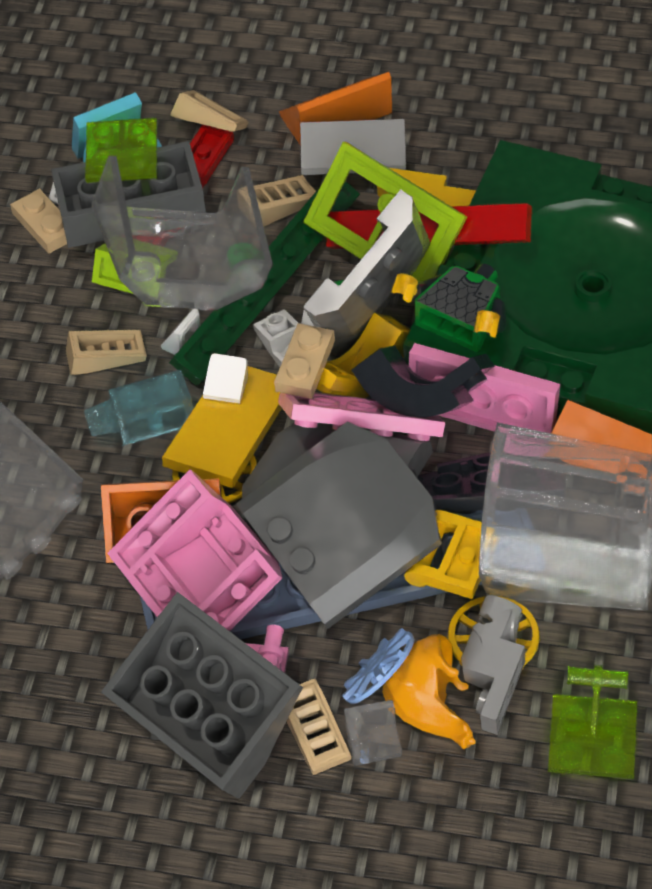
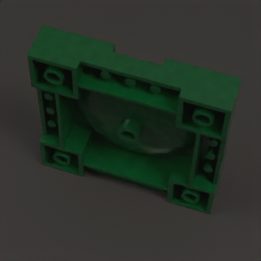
(575, 290)

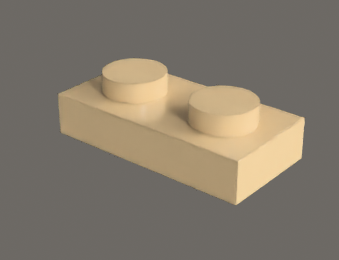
(41, 219)
(304, 361)

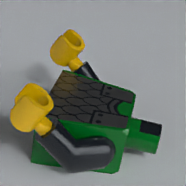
(457, 304)

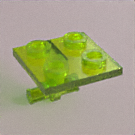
(130, 140)
(593, 732)

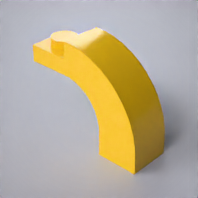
(379, 333)

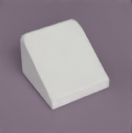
(182, 332)
(226, 378)

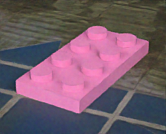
(502, 398)
(360, 412)

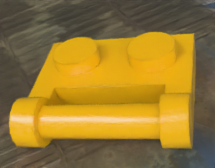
(460, 564)

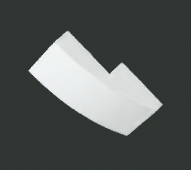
(276, 333)

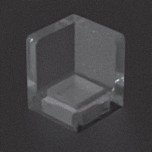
(372, 732)

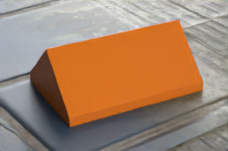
(359, 101)
(595, 427)
(128, 502)

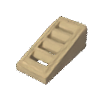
(202, 110)
(274, 210)
(91, 350)
(309, 703)

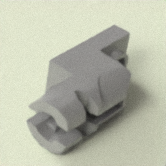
(494, 659)

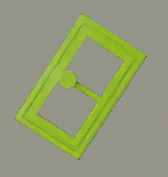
(351, 158)

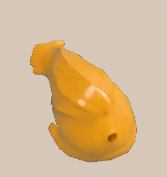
(420, 690)

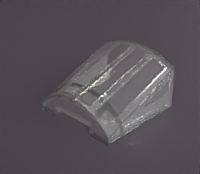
(566, 521)

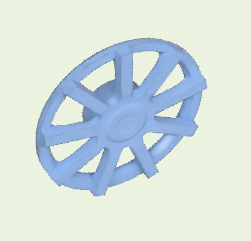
(378, 667)

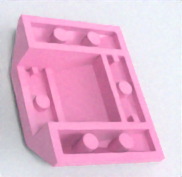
(201, 550)

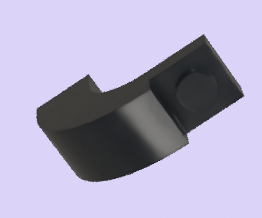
(401, 390)

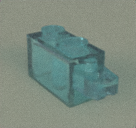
(143, 409)

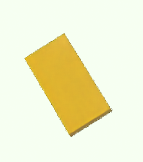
(224, 435)

